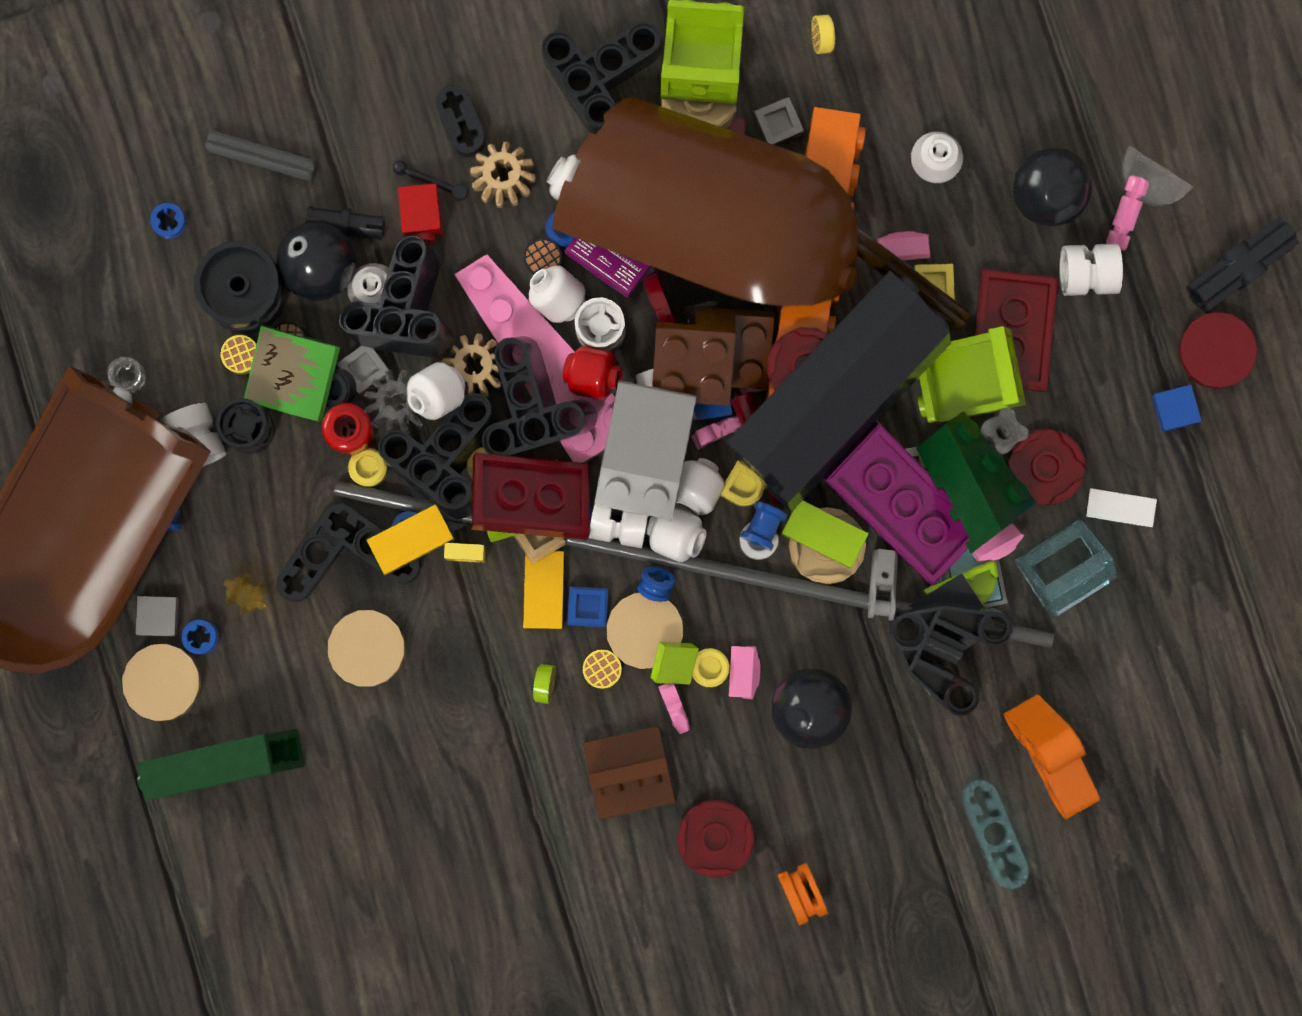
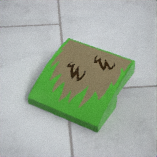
(291, 373)

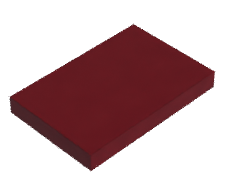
(1028, 309)
(530, 496)

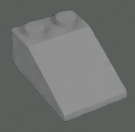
(645, 450)

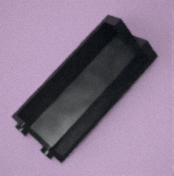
(841, 390)

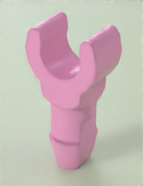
(715, 431)
(674, 707)

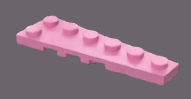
(511, 315)

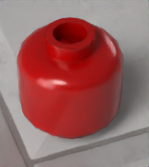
(592, 372)
(339, 419)

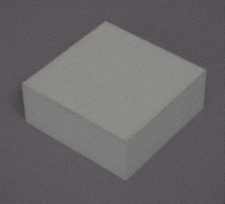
(778, 122)
(364, 366)
(157, 616)

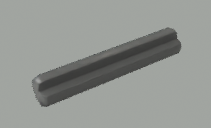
(261, 155)

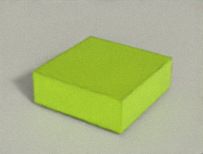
(674, 663)

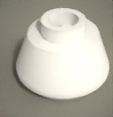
(934, 166)
(368, 274)

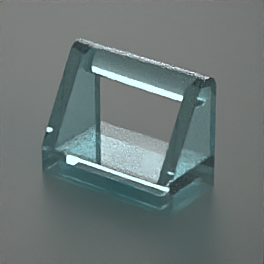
(1076, 583)

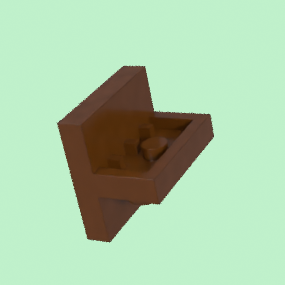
(628, 772)

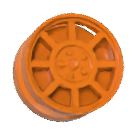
(799, 896)

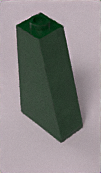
(220, 764)

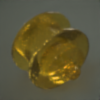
(244, 594)

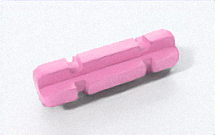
(1128, 211)

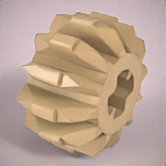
(488, 173)
(487, 362)

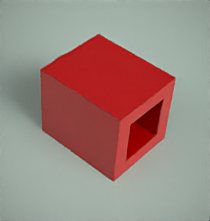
(421, 212)

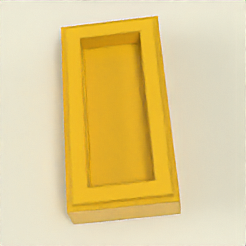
(410, 539)
(544, 592)

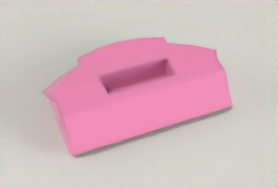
(907, 245)
(999, 545)
(744, 672)

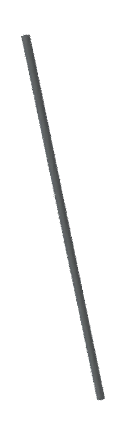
(696, 564)

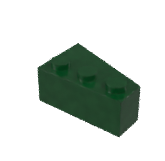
(975, 478)

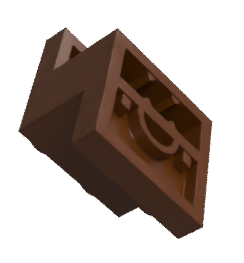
(714, 354)

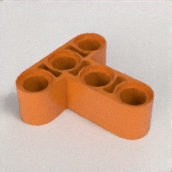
(1055, 754)

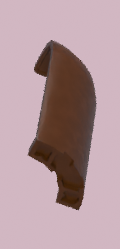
(711, 207)
(84, 519)

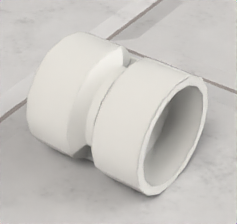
(1093, 269)
(600, 324)
(198, 422)
(629, 532)

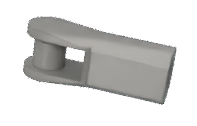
(883, 581)

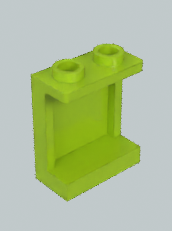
(702, 52)
(972, 377)

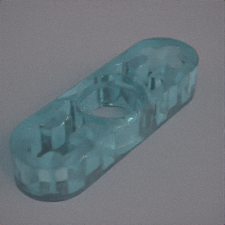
(997, 864)

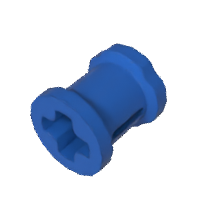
(763, 525)

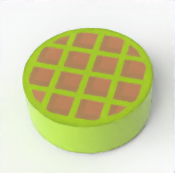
(544, 683)

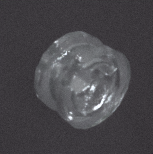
(125, 363)

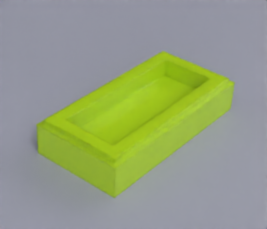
(825, 534)

